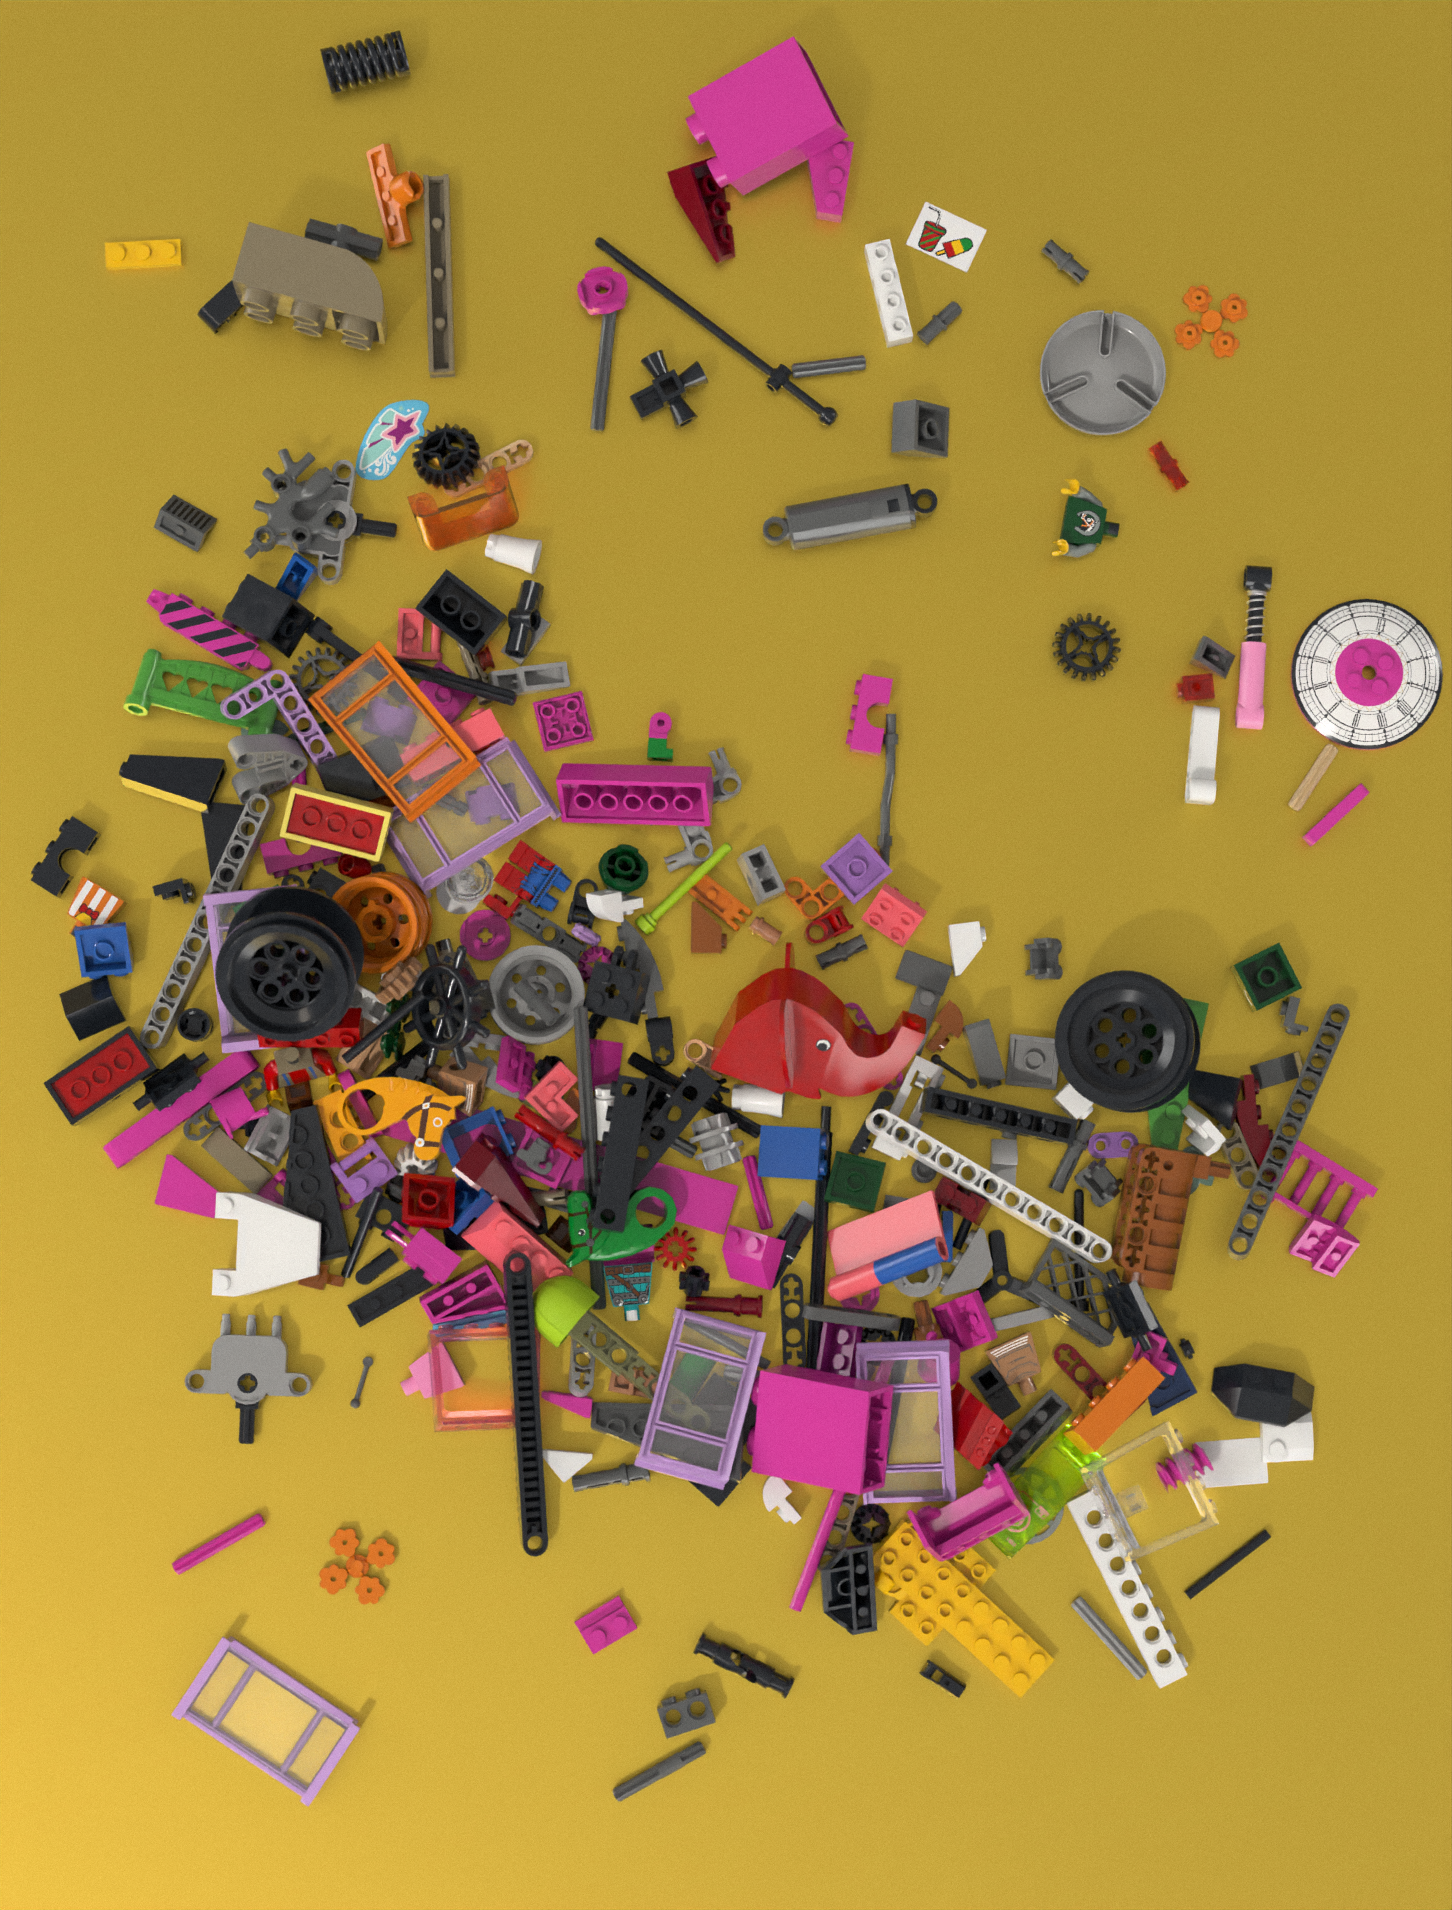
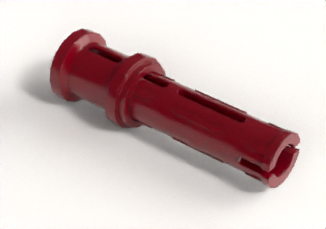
(737, 1305)

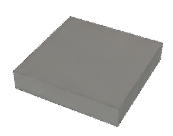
(1031, 1062)

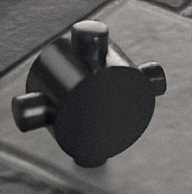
(1186, 1348)

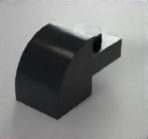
(995, 1391)

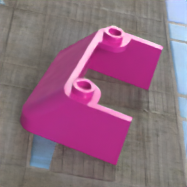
(971, 1517)

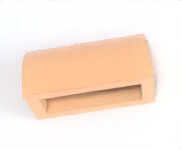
(367, 1060)

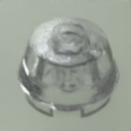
(471, 883)

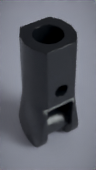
(376, 1267)
(946, 1681)

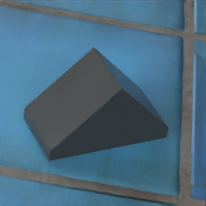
(1212, 657)
(1277, 1070)

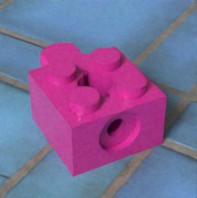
(426, 1253)

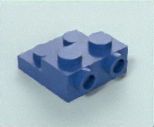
(104, 950)
(468, 1204)

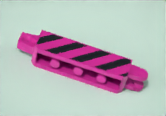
(207, 632)

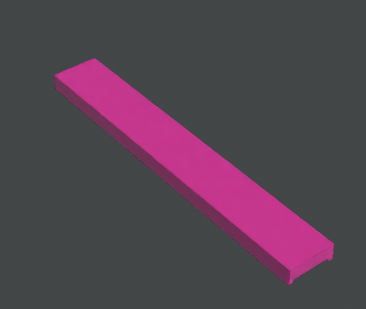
(697, 1198)

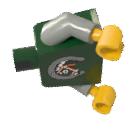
(1083, 523)

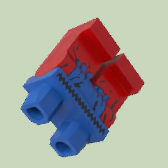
(540, 879)

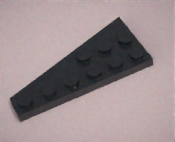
(311, 1182)

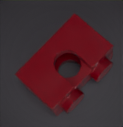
(971, 1205)

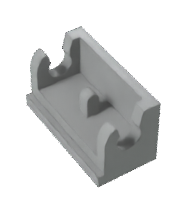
(270, 1136)

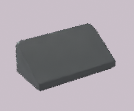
(924, 972)

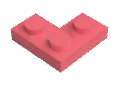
(547, 1096)

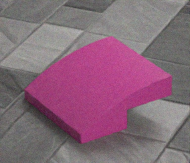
(1324, 1245)
(965, 1321)

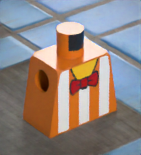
(93, 905)

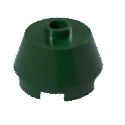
(623, 869)

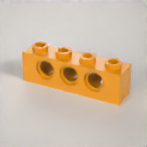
(337, 1134)

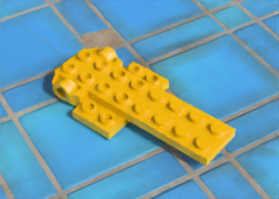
(948, 1596)

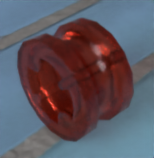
(486, 659)

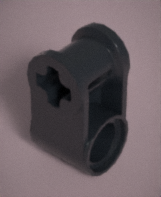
(580, 906)
(660, 1036)

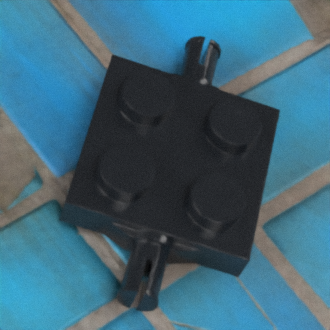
(172, 1082)
(1130, 1309)

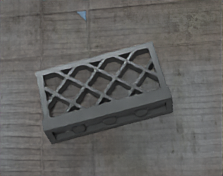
(1061, 1308)

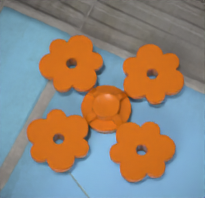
(1211, 321)
(357, 1566)

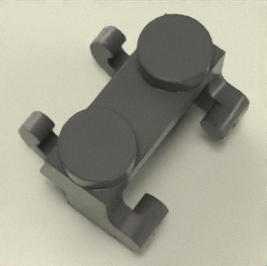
(1044, 959)
(416, 1071)
(535, 1155)
(1099, 1182)

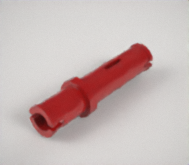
(559, 1139)

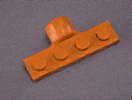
(393, 194)

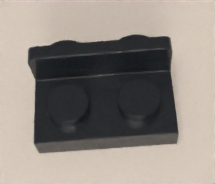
(171, 889)

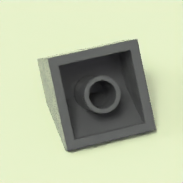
(920, 429)

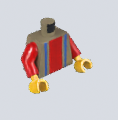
(295, 1066)

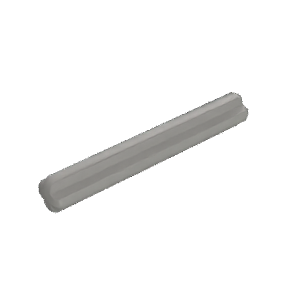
(1109, 1638)

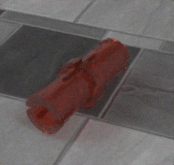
(1168, 466)

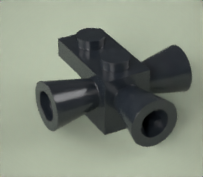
(668, 389)

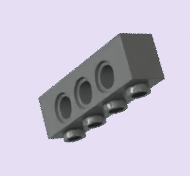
(1031, 1433)

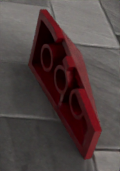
(705, 207)
(489, 1168)

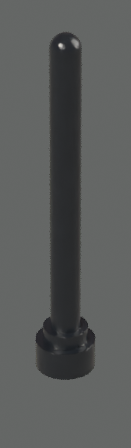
(1079, 1218)

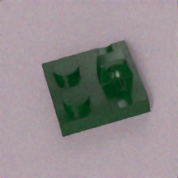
(855, 1182)

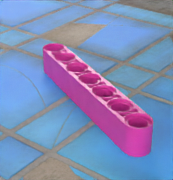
(159, 1124)

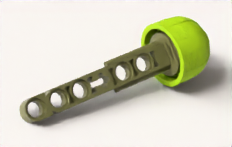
(563, 1310)

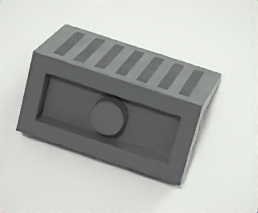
(184, 522)

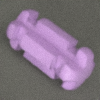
(586, 934)

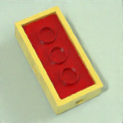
(336, 822)

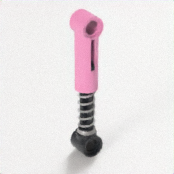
(1253, 652)

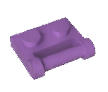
(371, 1175)

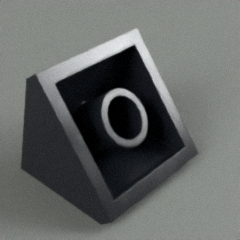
(92, 1007)

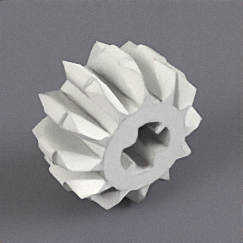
(408, 1162)

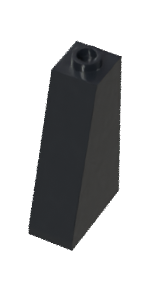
(180, 780)

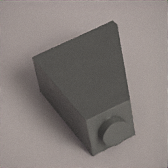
(984, 1053)

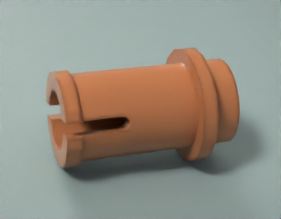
(765, 930)

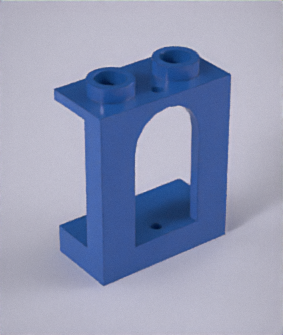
(486, 1117)

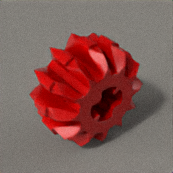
(669, 1255)

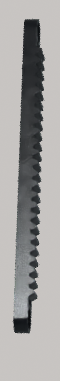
(525, 1403)

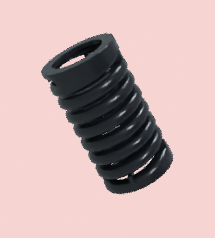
(365, 62)

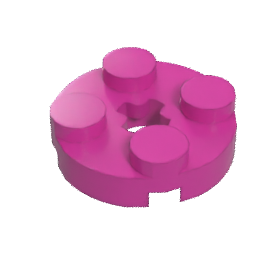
(602, 303)
(495, 924)

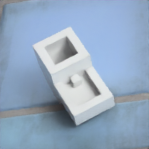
(612, 905)
(775, 1494)

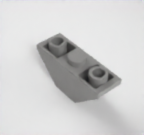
(970, 1266)

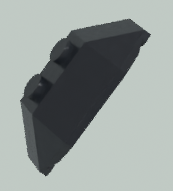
(1262, 1394)
(850, 1589)

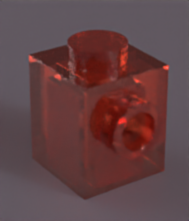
(1195, 688)

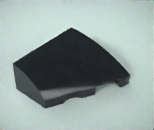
(1215, 1095)

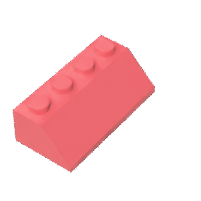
(501, 1232)

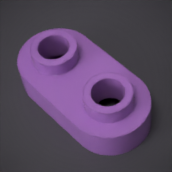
(1112, 1144)

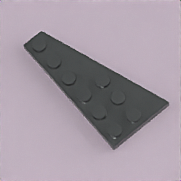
(628, 1424)

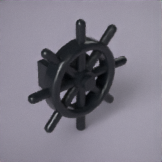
(452, 1006)

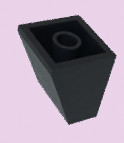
(268, 615)

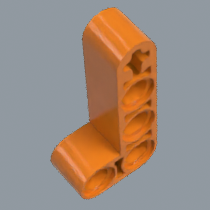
(816, 896)

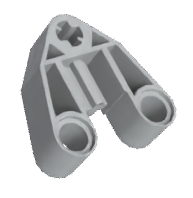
(274, 759)

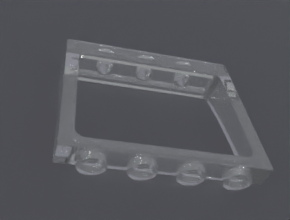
(1110, 1508)

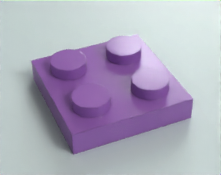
(856, 868)

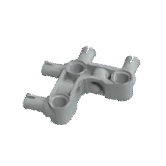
(697, 835)

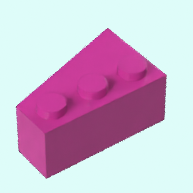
(829, 180)
(465, 1295)

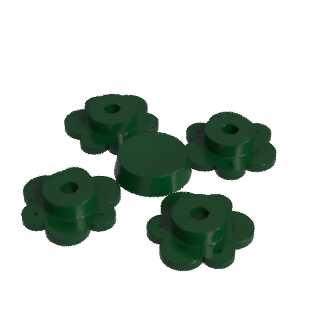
(388, 1041)

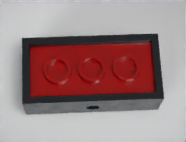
(101, 1076)

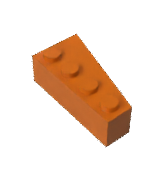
(1114, 1406)

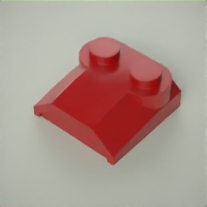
(428, 1201)

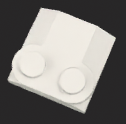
(1288, 1442)

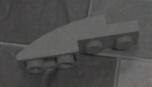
(645, 964)

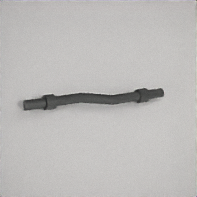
(884, 840)

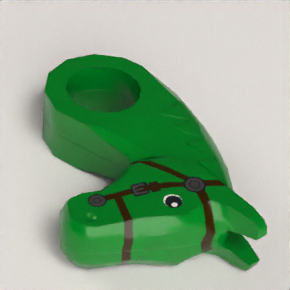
(603, 1245)

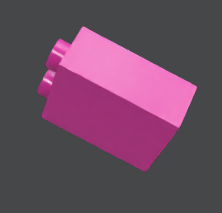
(765, 117)
(821, 1428)

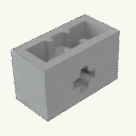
(761, 874)

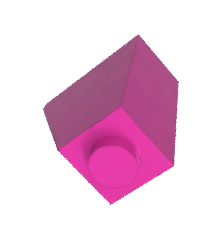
(185, 1189)

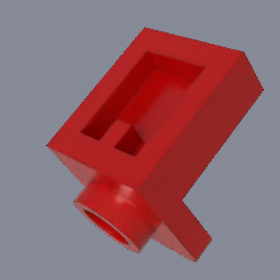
(498, 905)

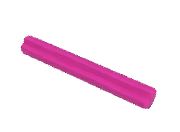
(218, 1544)

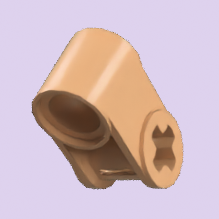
(704, 1059)

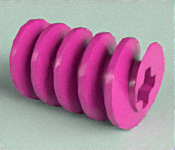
(1170, 1473)

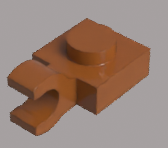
(319, 1281)

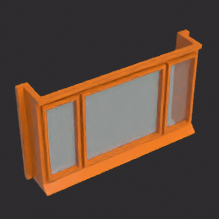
(395, 731)

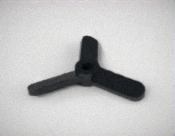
(1000, 1267)

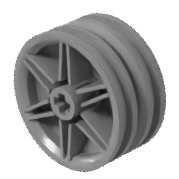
(558, 970)

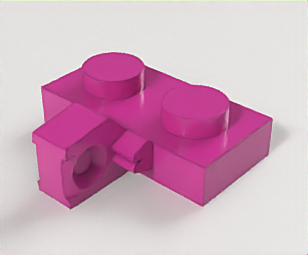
(1156, 1355)

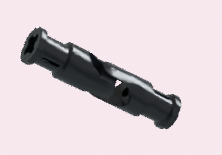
(748, 1667)

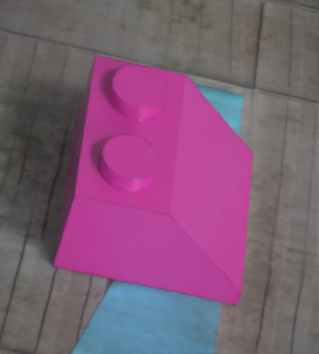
(752, 1256)

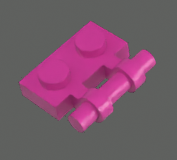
(515, 1067)

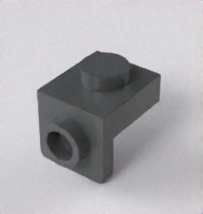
(1288, 1011)

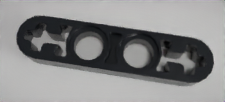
(792, 1323)

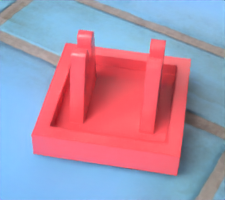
(894, 915)

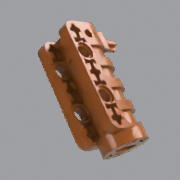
(1159, 1211)

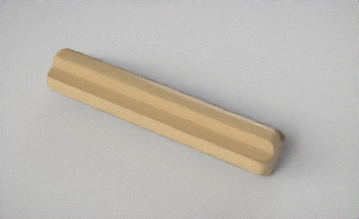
(1313, 777)

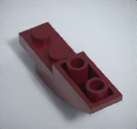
(1247, 1116)

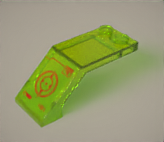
(1044, 1490)

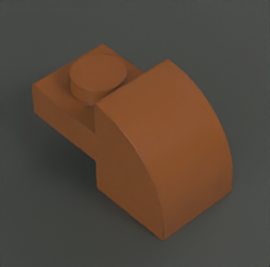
(950, 1022)

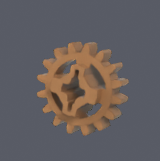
(398, 980)

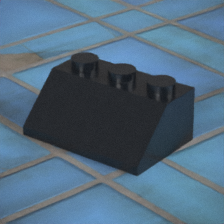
(461, 613)

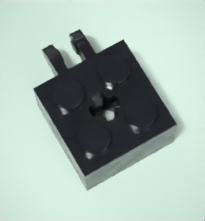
(630, 983)

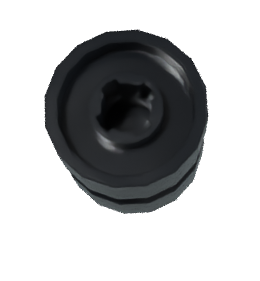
(195, 1025)

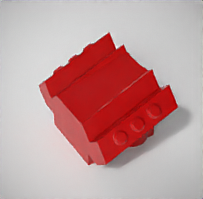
(975, 1428)

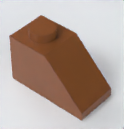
(705, 933)

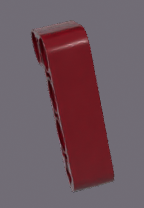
(1093, 1378)

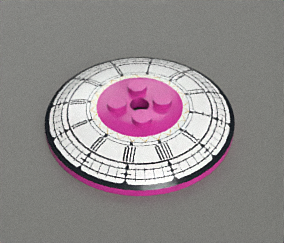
(1331, 682)

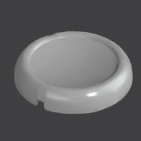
(1102, 372)

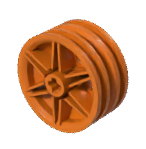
(406, 900)

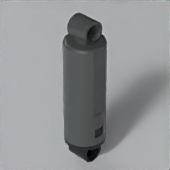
(850, 517)

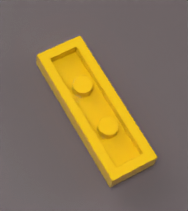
(143, 254)

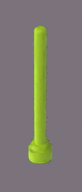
(649, 920)

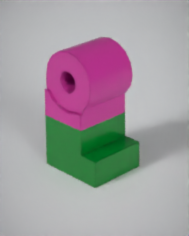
(659, 729)

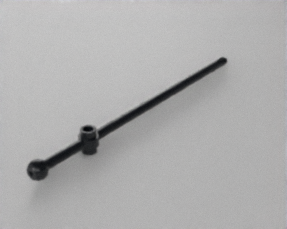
(777, 377)

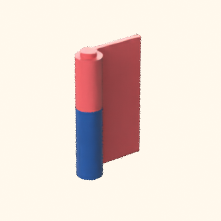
(886, 1246)

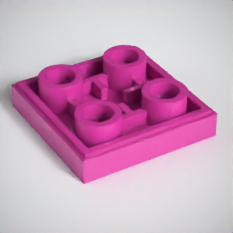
(563, 721)

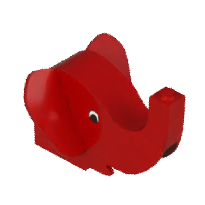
(799, 1037)

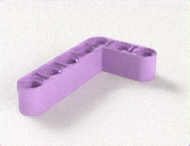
(291, 716)

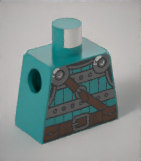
(629, 1287)

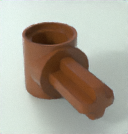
(924, 1321)

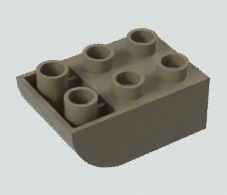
(311, 285)

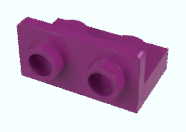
(839, 1348)

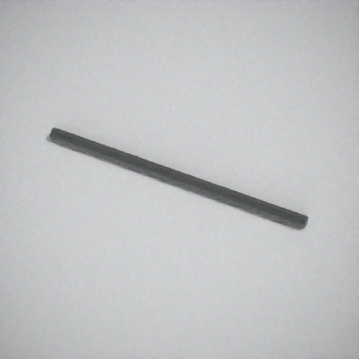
(588, 1134)

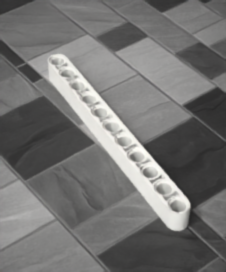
(1001, 1187)

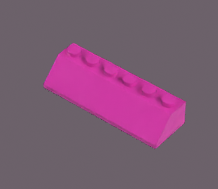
(635, 794)

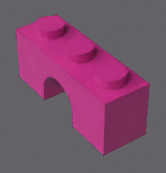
(864, 736)
(280, 860)

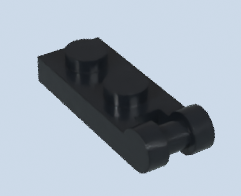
(861, 1140)

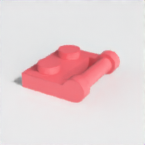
(411, 637)

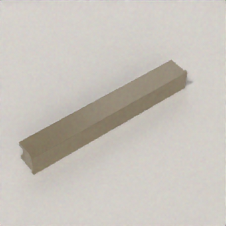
(439, 276)

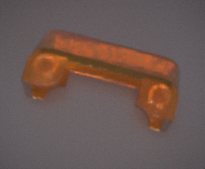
(466, 518)

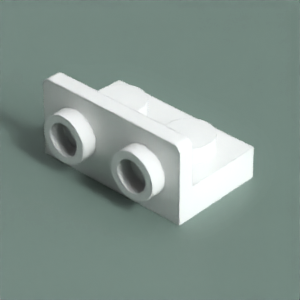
(1204, 1135)

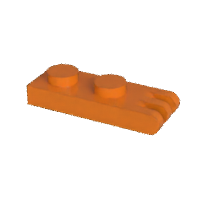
(719, 901)

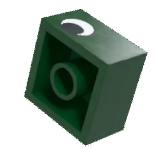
(1266, 977)

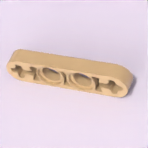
(486, 465)

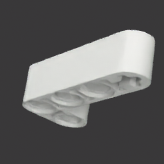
(1202, 756)

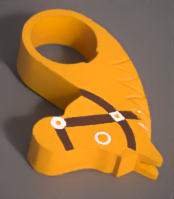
(420, 1104)

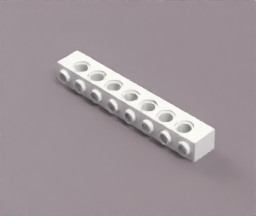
(1164, 1672)

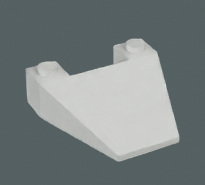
(272, 1245)

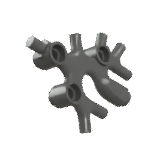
(280, 513)

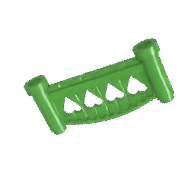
(151, 690)

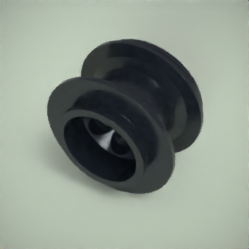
(253, 971)
(1144, 1085)

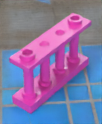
(1338, 1177)

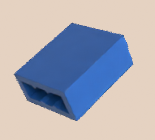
(792, 1152)

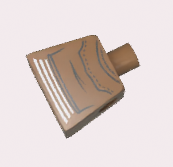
(458, 1082)
(1016, 1361)

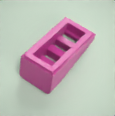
(578, 1405)

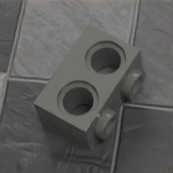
(688, 1720)

